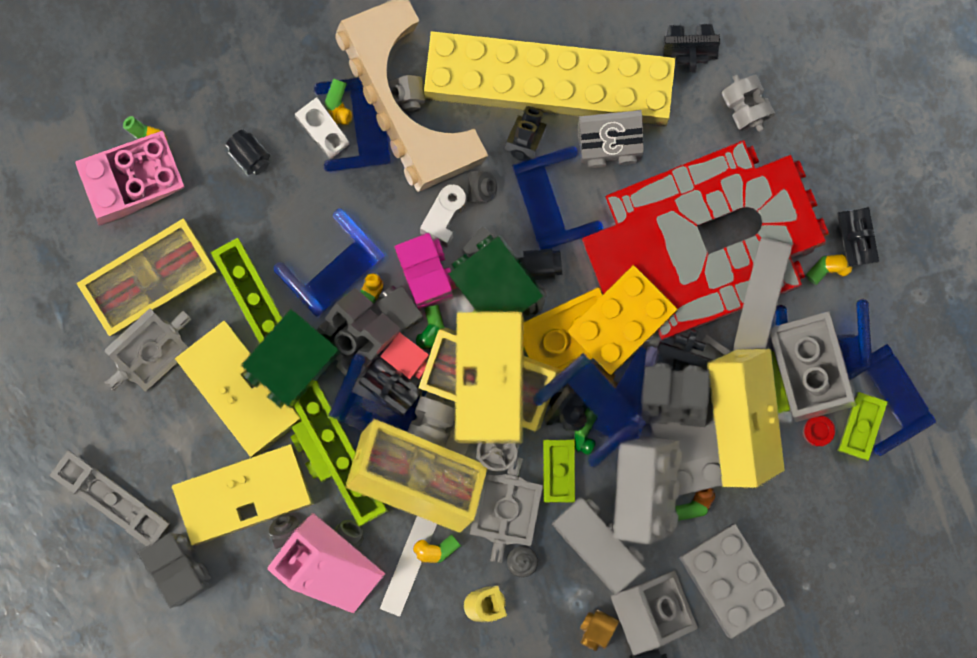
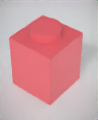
(406, 357)

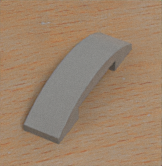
(762, 294)
(109, 498)

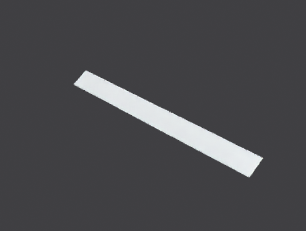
(409, 564)

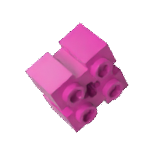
(423, 271)

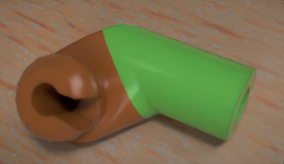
(699, 505)

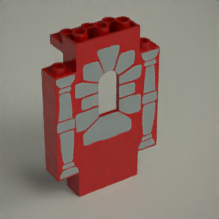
(662, 240)

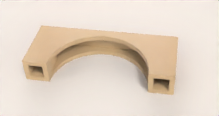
(425, 153)

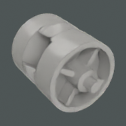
(748, 103)
(432, 420)
(497, 455)

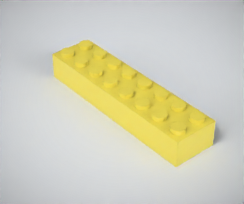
(547, 77)

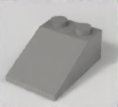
(812, 367)
(700, 453)

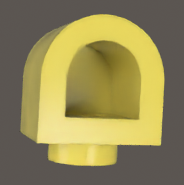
(485, 604)

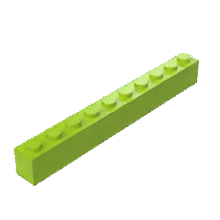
(313, 406)

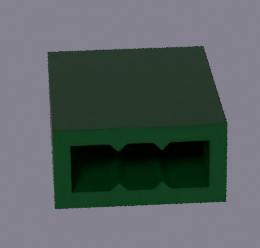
(495, 279)
(289, 360)

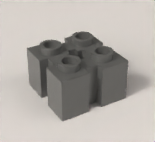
(357, 330)
(675, 395)
(174, 569)

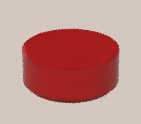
(819, 431)

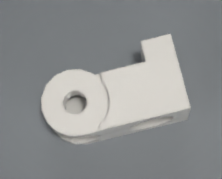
(322, 128)
(447, 205)

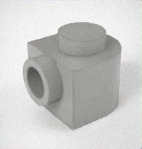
(408, 92)

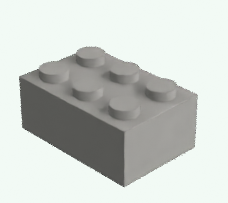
(647, 489)
(597, 546)
(732, 581)

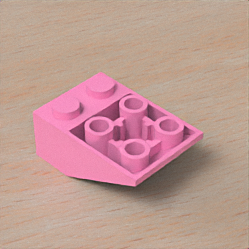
(129, 177)
(325, 566)

